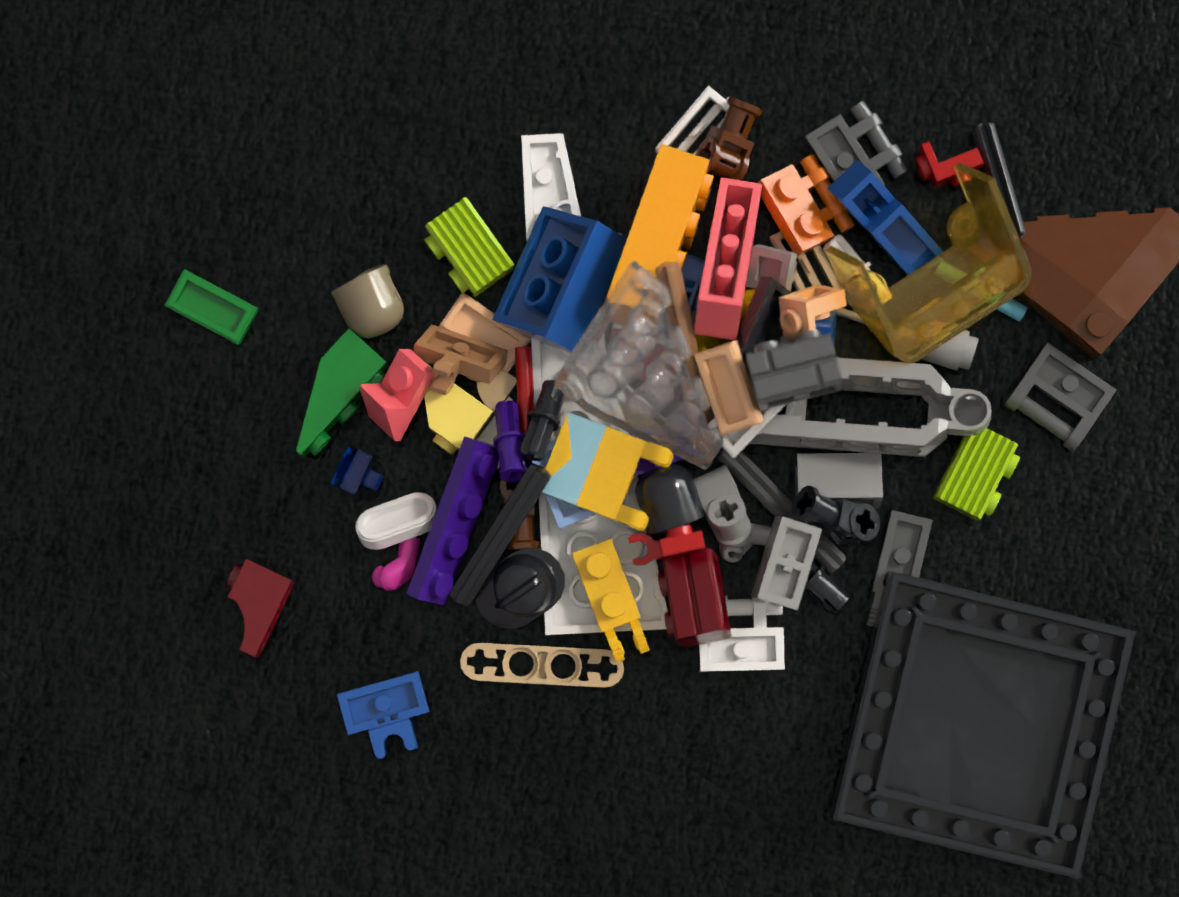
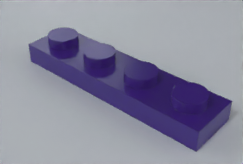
(454, 521)

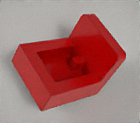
(943, 172)

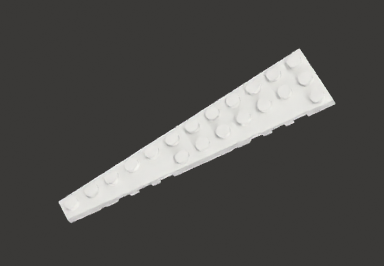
(551, 184)

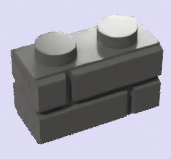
(794, 369)

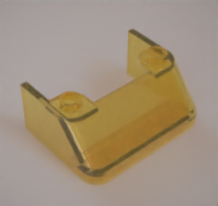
(952, 289)

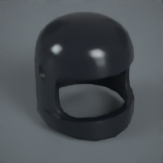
(668, 498)

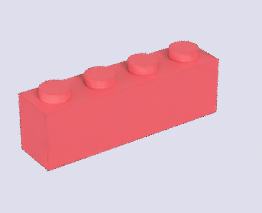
(728, 259)

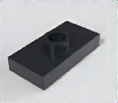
(762, 316)

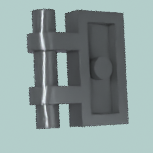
(838, 148)

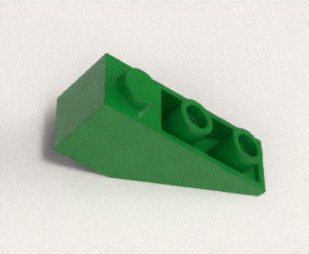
(338, 388)

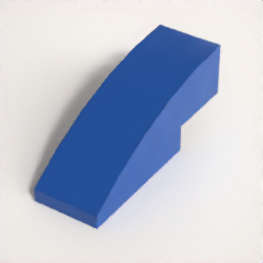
(884, 218)

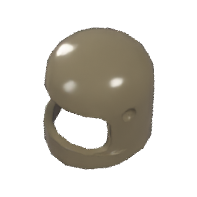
(370, 303)

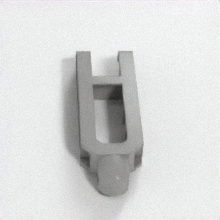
(949, 413)

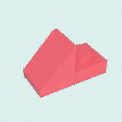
(400, 393)

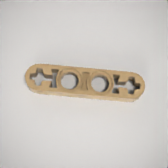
(542, 660)

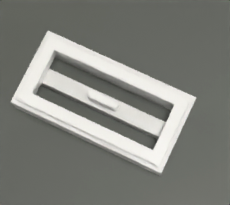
(707, 94)

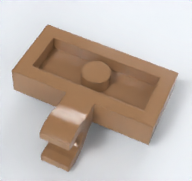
(458, 354)

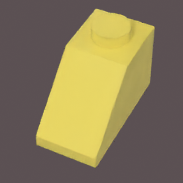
(455, 416)

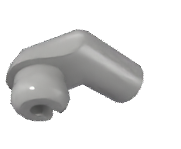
(759, 537)

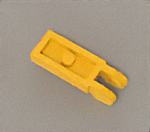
(609, 594)

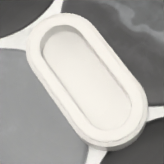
(396, 521)

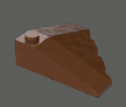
(1097, 270)

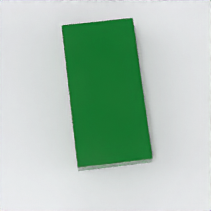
(211, 307)

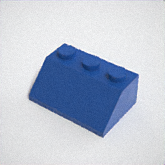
(560, 278)

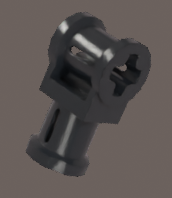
(837, 518)

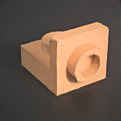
(805, 306)

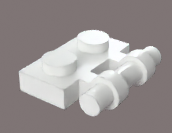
(748, 647)

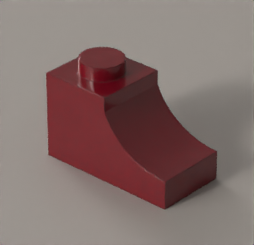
(261, 599)

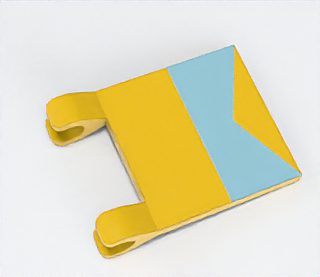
(595, 468)

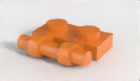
(796, 211)

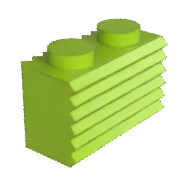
(468, 247)
(976, 472)

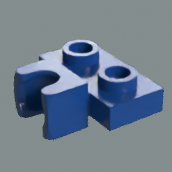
(385, 710)

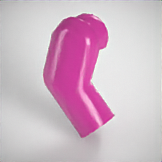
(399, 570)

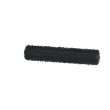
(994, 165)

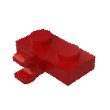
(677, 541)

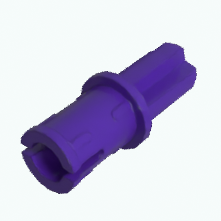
(508, 441)

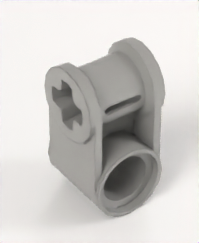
(724, 507)

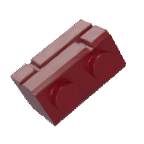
(695, 598)

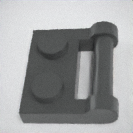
(1067, 385)

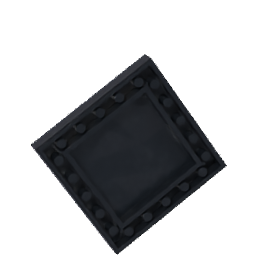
(982, 724)

